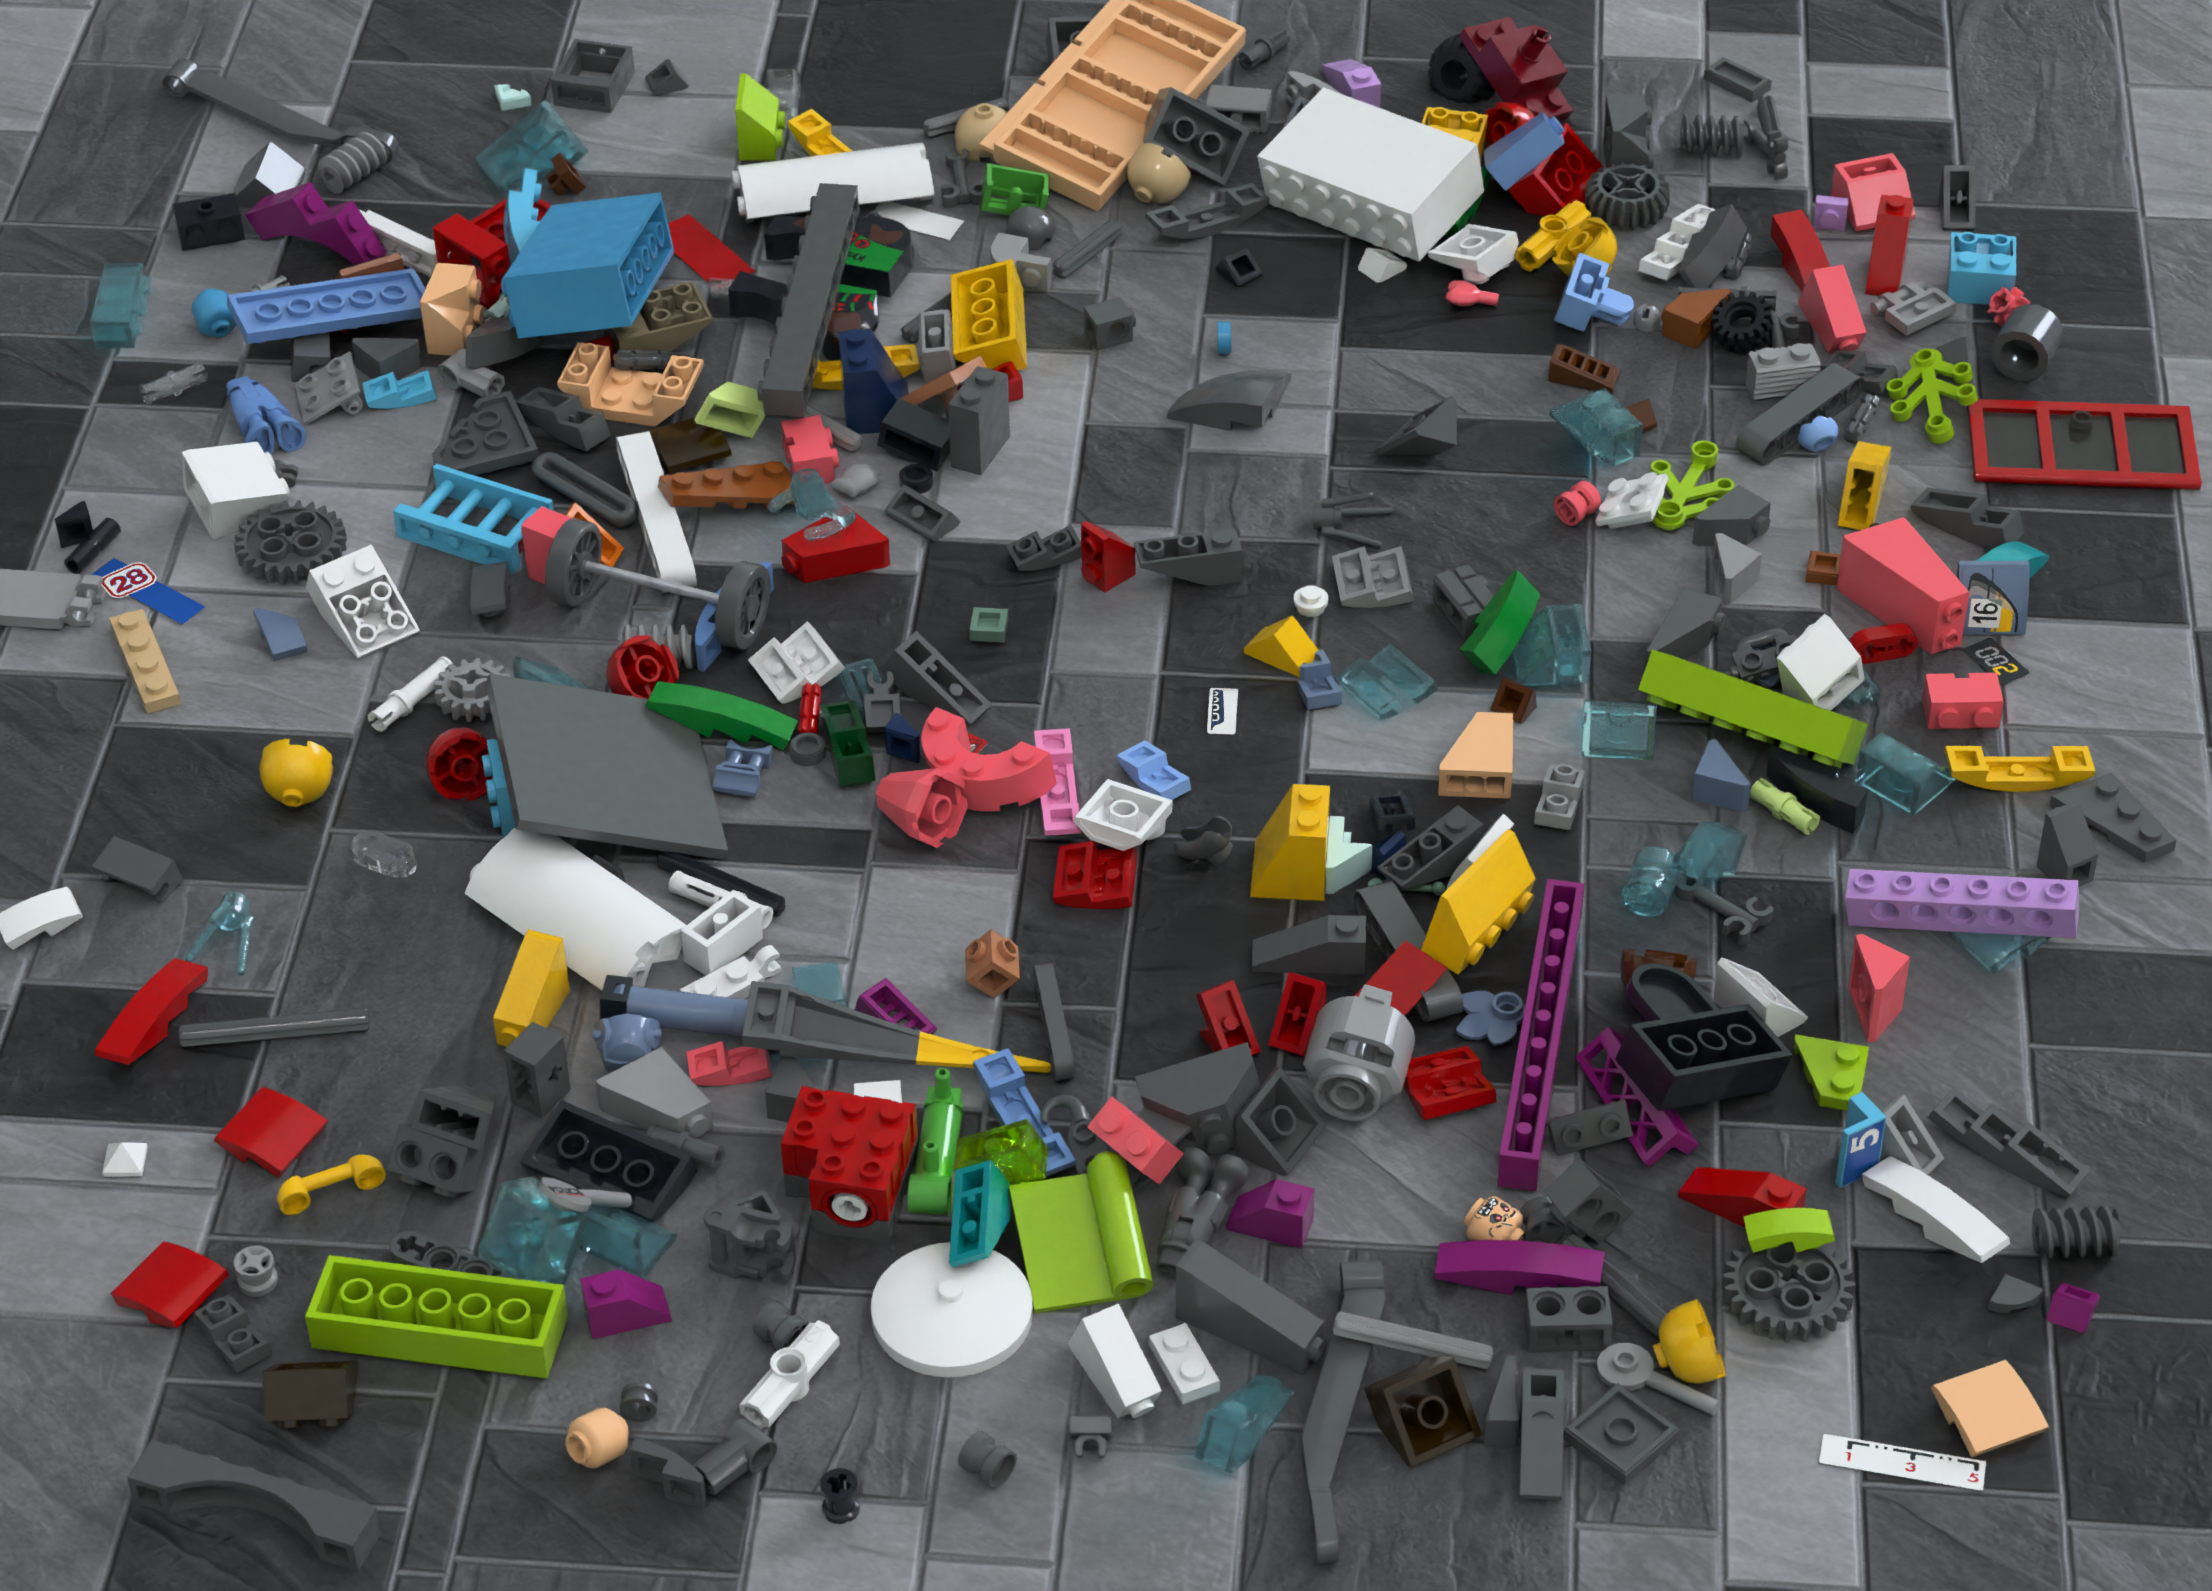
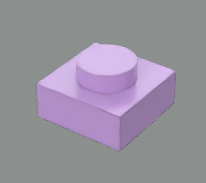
(1830, 213)

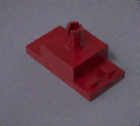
(1519, 65)

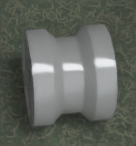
(255, 1271)

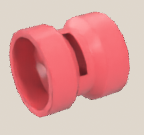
(1577, 503)

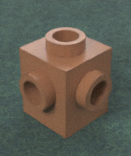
(992, 963)

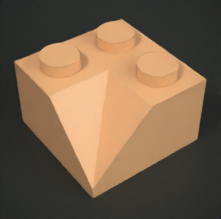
(451, 308)

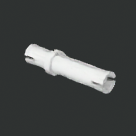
(401, 702)
(687, 885)

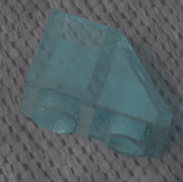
(1711, 851)

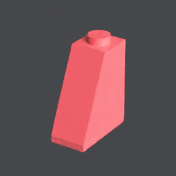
(1832, 309)

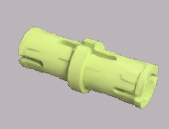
(1784, 806)

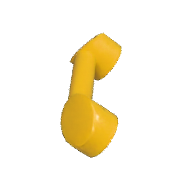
(364, 1169)

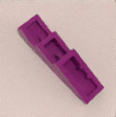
(1512, 1263)

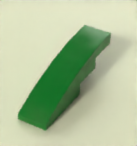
(710, 709)

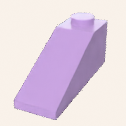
(1354, 81)

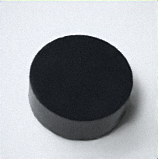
(917, 477)

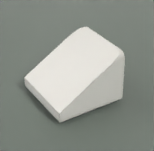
(1380, 264)

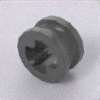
(638, 1402)

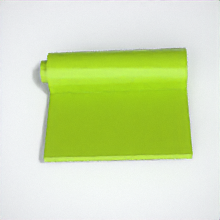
(1082, 1237)

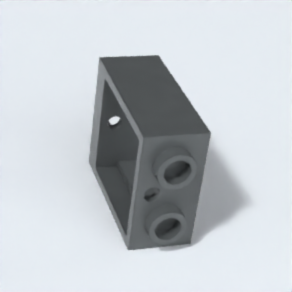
(592, 93)

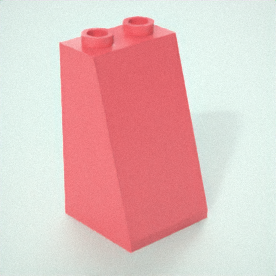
(1905, 582)

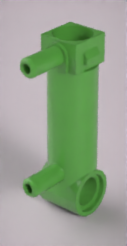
(934, 1165)

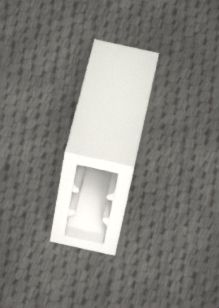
(1115, 1362)

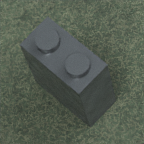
(979, 420)

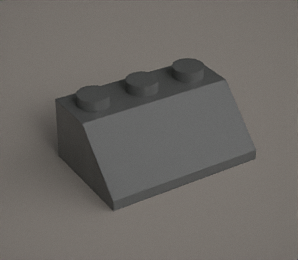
(1195, 134)

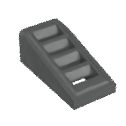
(1503, 1412)

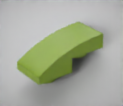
(1803, 1226)

